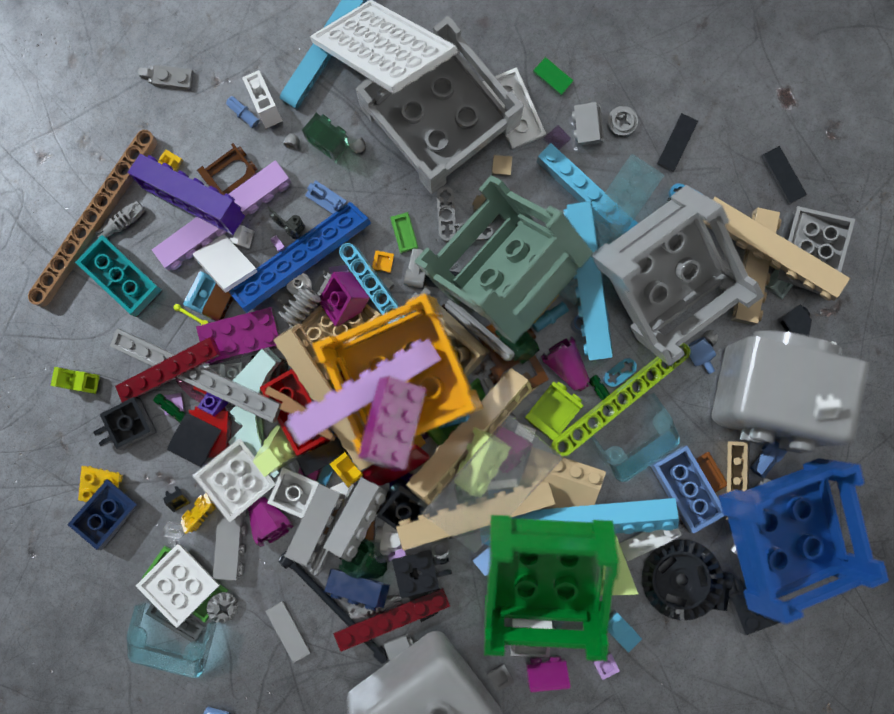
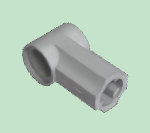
(414, 275)

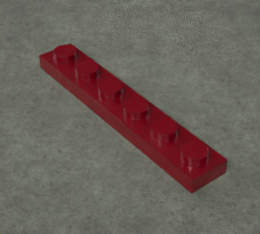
(168, 369)
(391, 619)

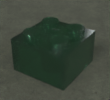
(326, 137)

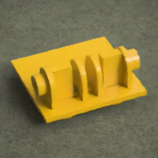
(93, 478)
(191, 518)

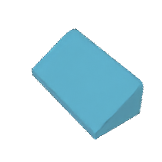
(199, 292)

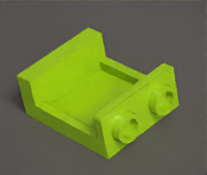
(554, 410)

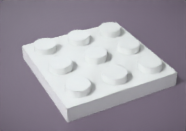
(233, 480)
(177, 585)

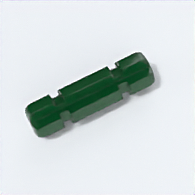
(600, 388)
(169, 407)

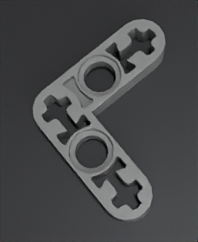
(456, 226)

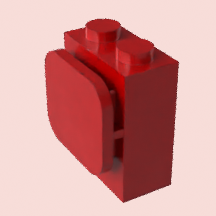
(222, 421)

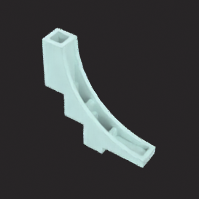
(254, 376)

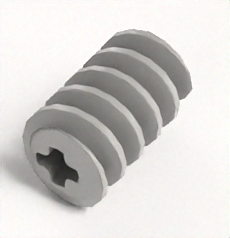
(300, 306)

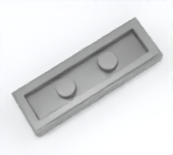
(288, 631)

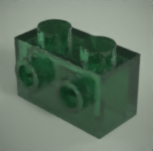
(523, 348)

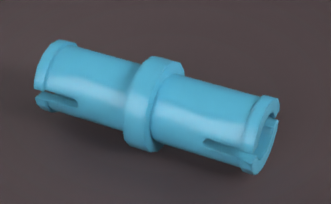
(550, 316)

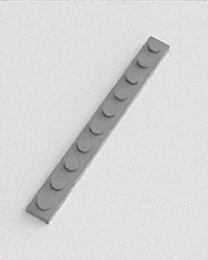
(200, 377)

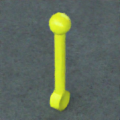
(177, 307)

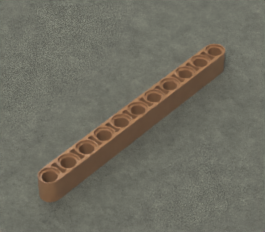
(84, 223)

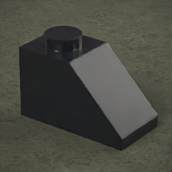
(796, 321)

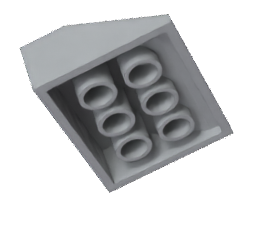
(822, 236)

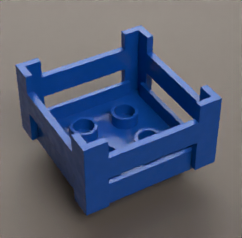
(793, 538)

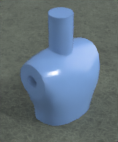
(701, 353)

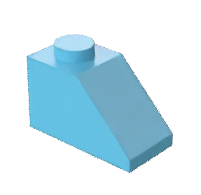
(623, 632)

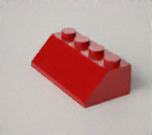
(291, 386)

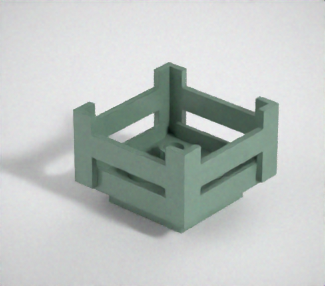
(516, 268)

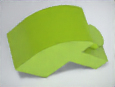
(75, 380)

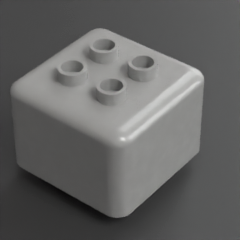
(773, 385)
(423, 680)

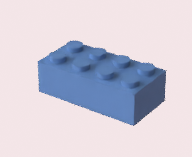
(686, 483)

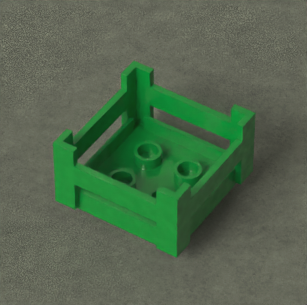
(550, 575)

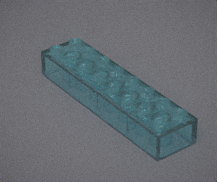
(620, 206)

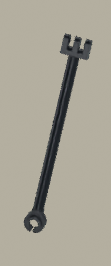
(379, 652)

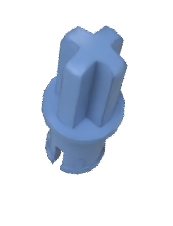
(242, 112)

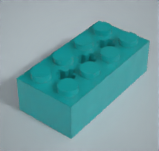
(106, 276)

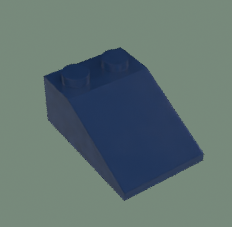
(102, 515)

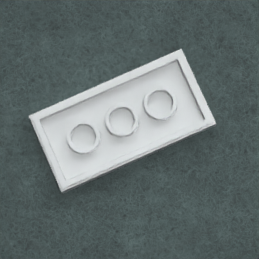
(530, 125)

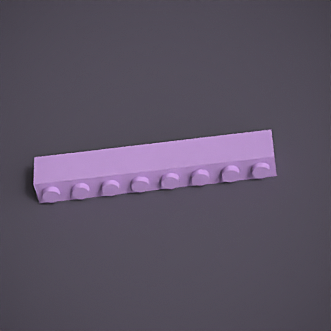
(199, 233)
(361, 392)

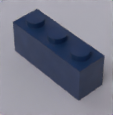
(357, 590)

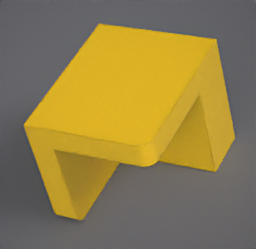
(346, 469)

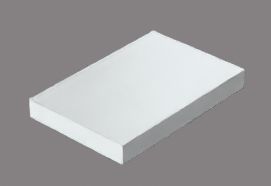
(224, 263)

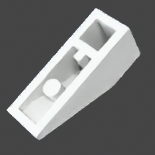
(262, 99)
(645, 542)

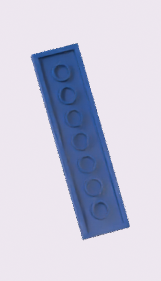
(299, 256)

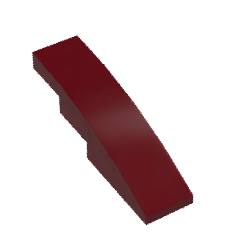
(381, 475)

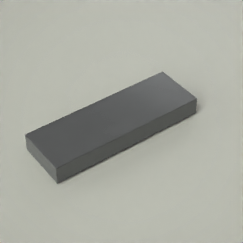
(189, 629)

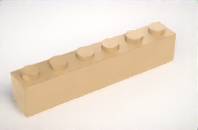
(757, 270)

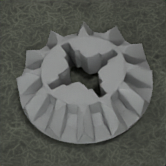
(619, 113)
(224, 599)

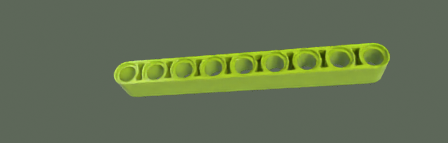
(613, 404)

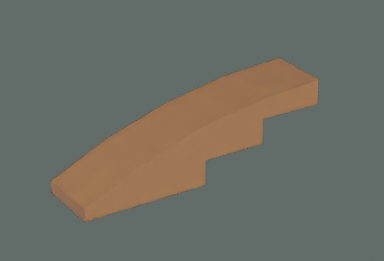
(291, 406)

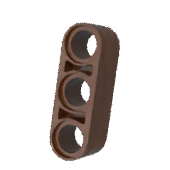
(217, 304)

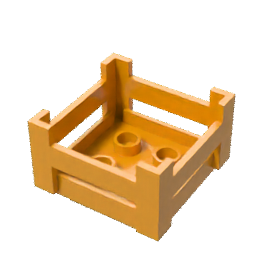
(446, 386)

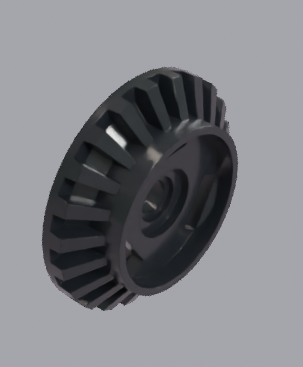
(688, 556)

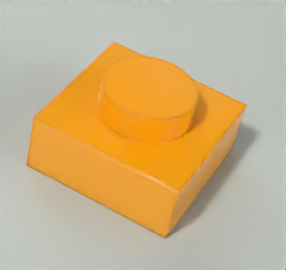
(383, 261)

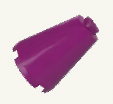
(567, 363)

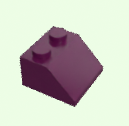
(343, 297)
(547, 674)

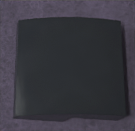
(194, 440)

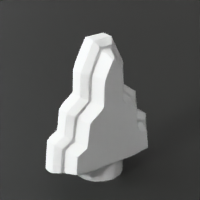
(388, 539)

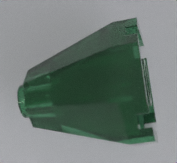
(366, 563)

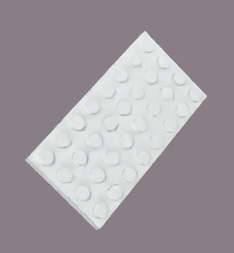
(383, 45)

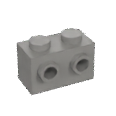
(588, 124)

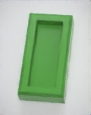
(404, 232)

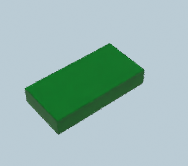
(553, 76)

